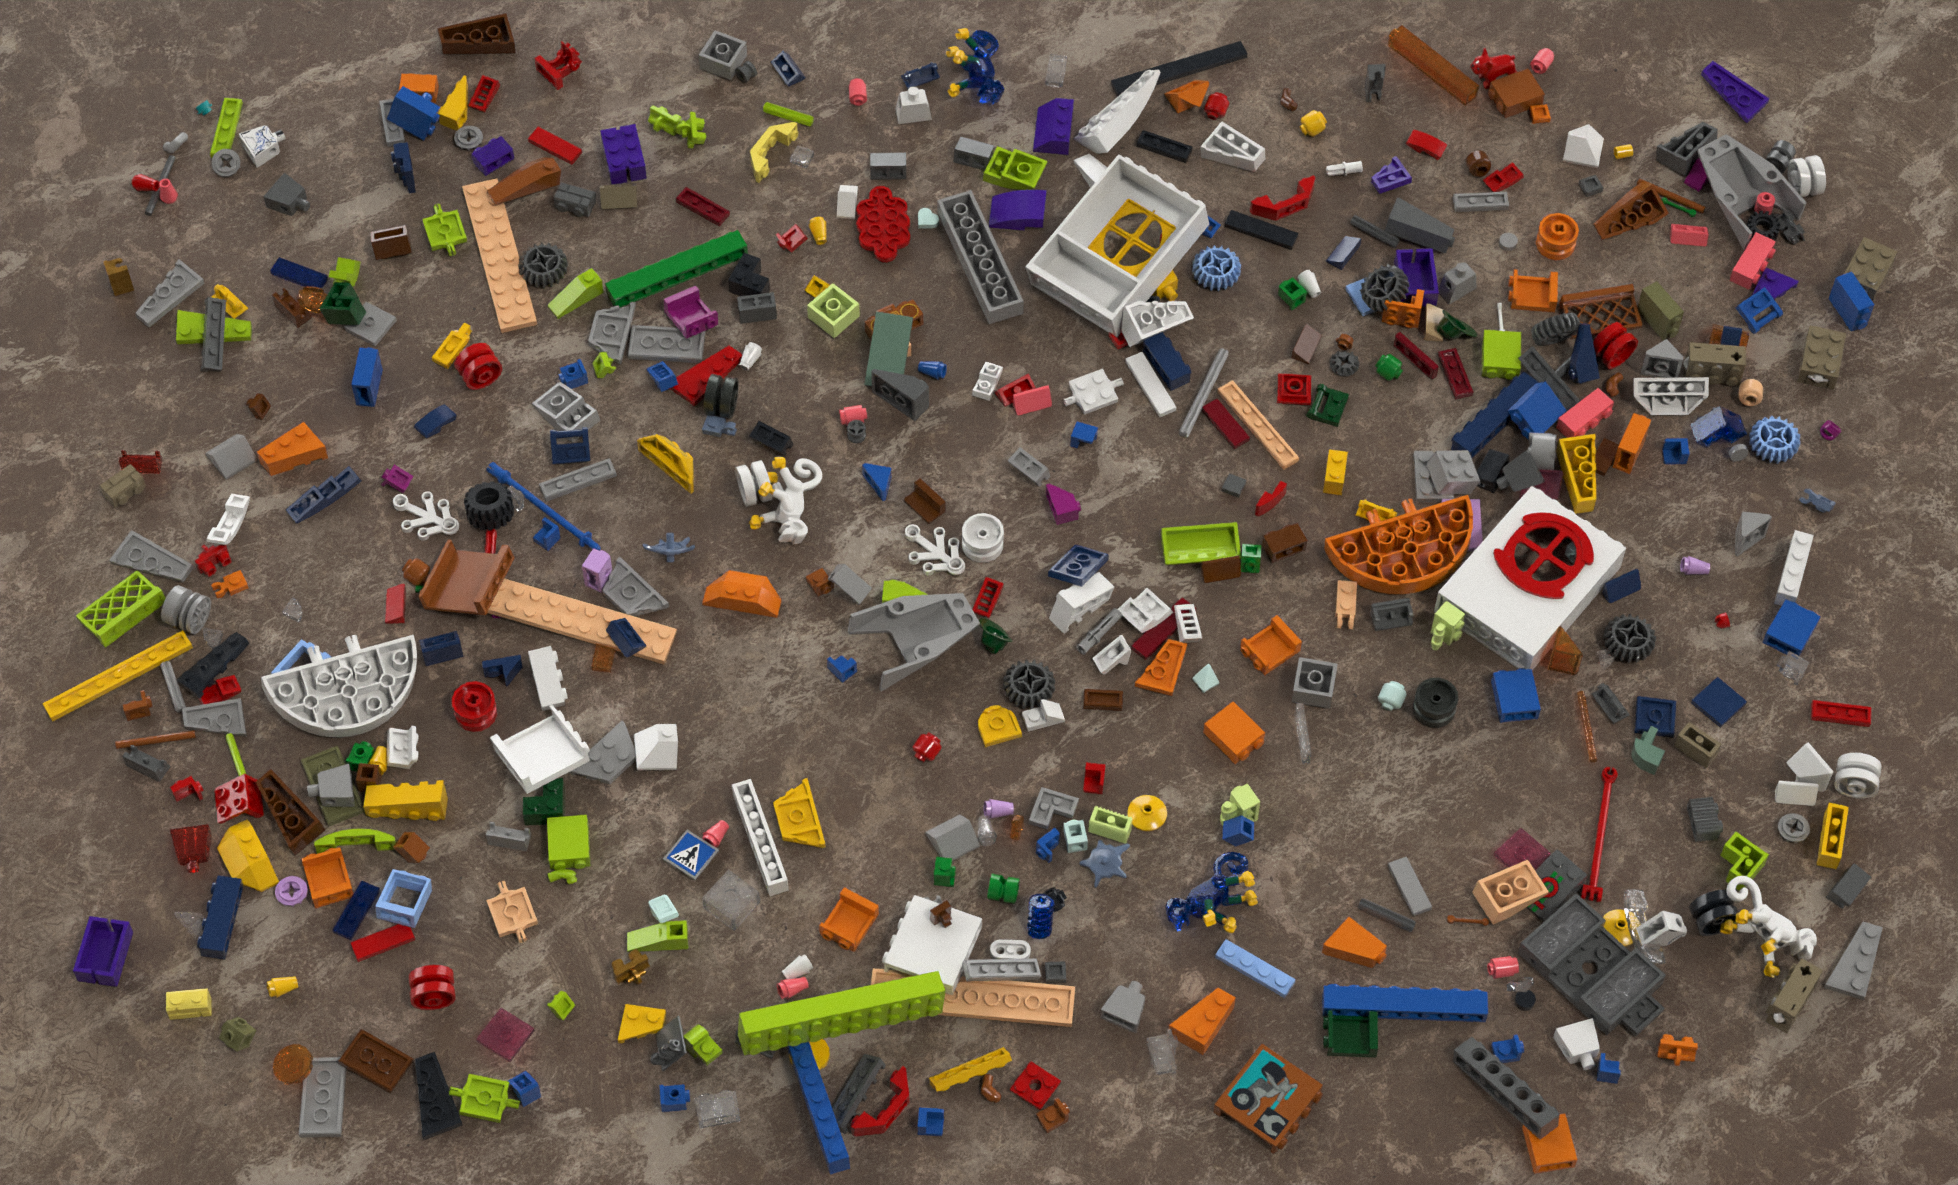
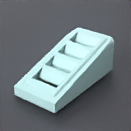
(663, 908)

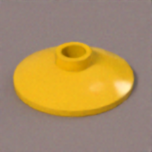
(1147, 820)
(1611, 925)

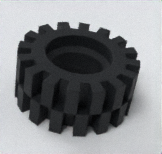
(1766, 220)

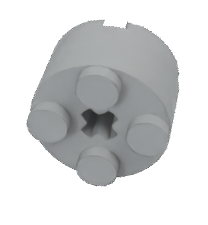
(1543, 449)

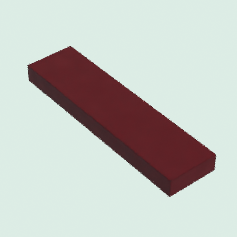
(1155, 637)

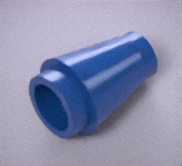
(933, 368)

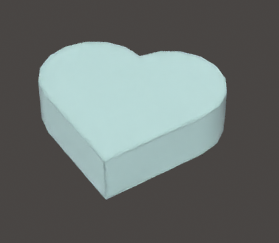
(927, 219)

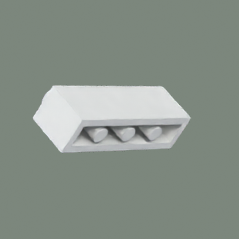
(1794, 567)

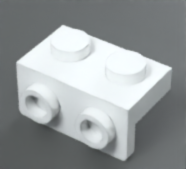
(402, 747)

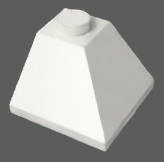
(657, 747)

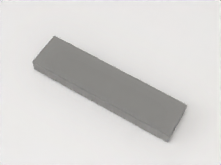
(577, 479)
(1001, 969)

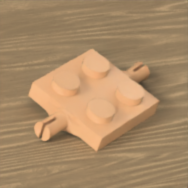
(512, 912)

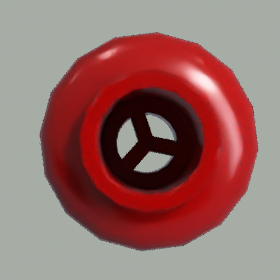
(1216, 106)
(927, 747)

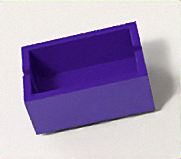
(623, 151)
(1420, 274)
(103, 951)

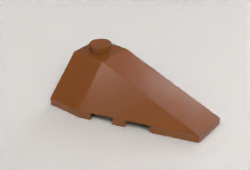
(526, 180)
(1635, 209)

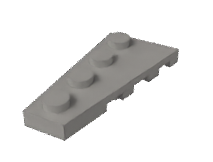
(174, 289)
(145, 556)
(1856, 964)

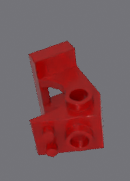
(565, 56)

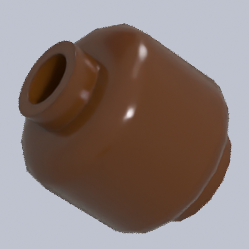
(1478, 163)

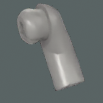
(172, 146)

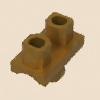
(633, 970)

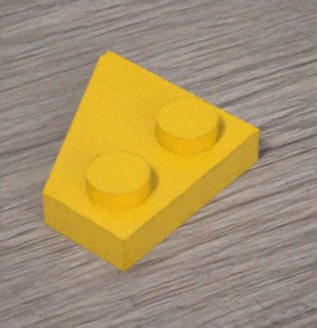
(640, 1021)

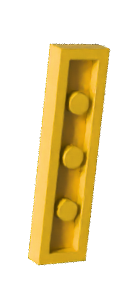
(975, 1067)

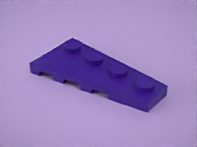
(1736, 92)

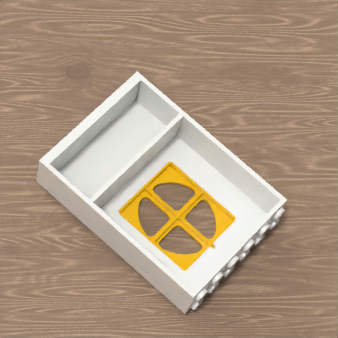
(1073, 259)

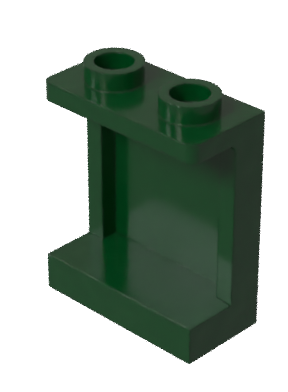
(1351, 1035)

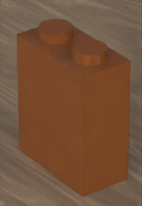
(1516, 93)

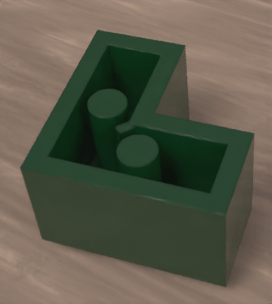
(342, 305)
(550, 805)

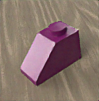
(1697, 176)
(1062, 504)

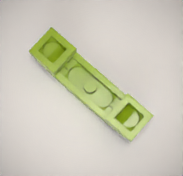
(355, 837)

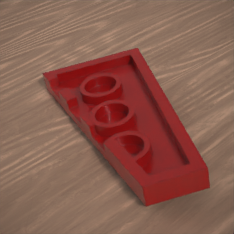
(694, 381)

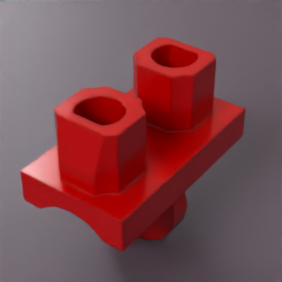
(210, 557)

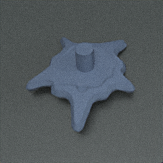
(670, 547)
(1105, 861)

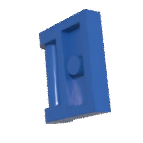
(1757, 304)

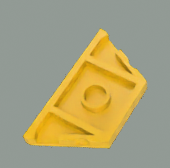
(799, 817)

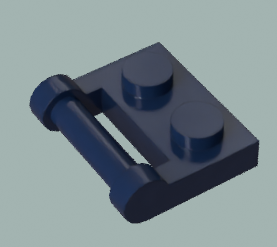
(570, 451)

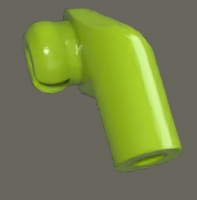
(566, 874)

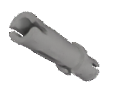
(1093, 637)

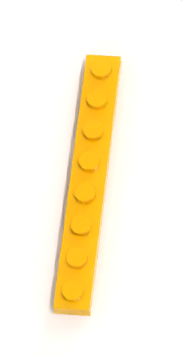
(117, 675)

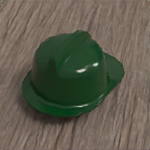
(1454, 328)
(993, 636)

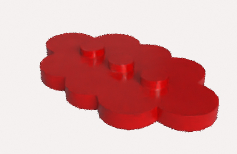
(883, 224)

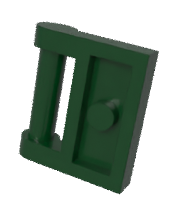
(1334, 406)

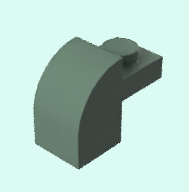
(1645, 754)

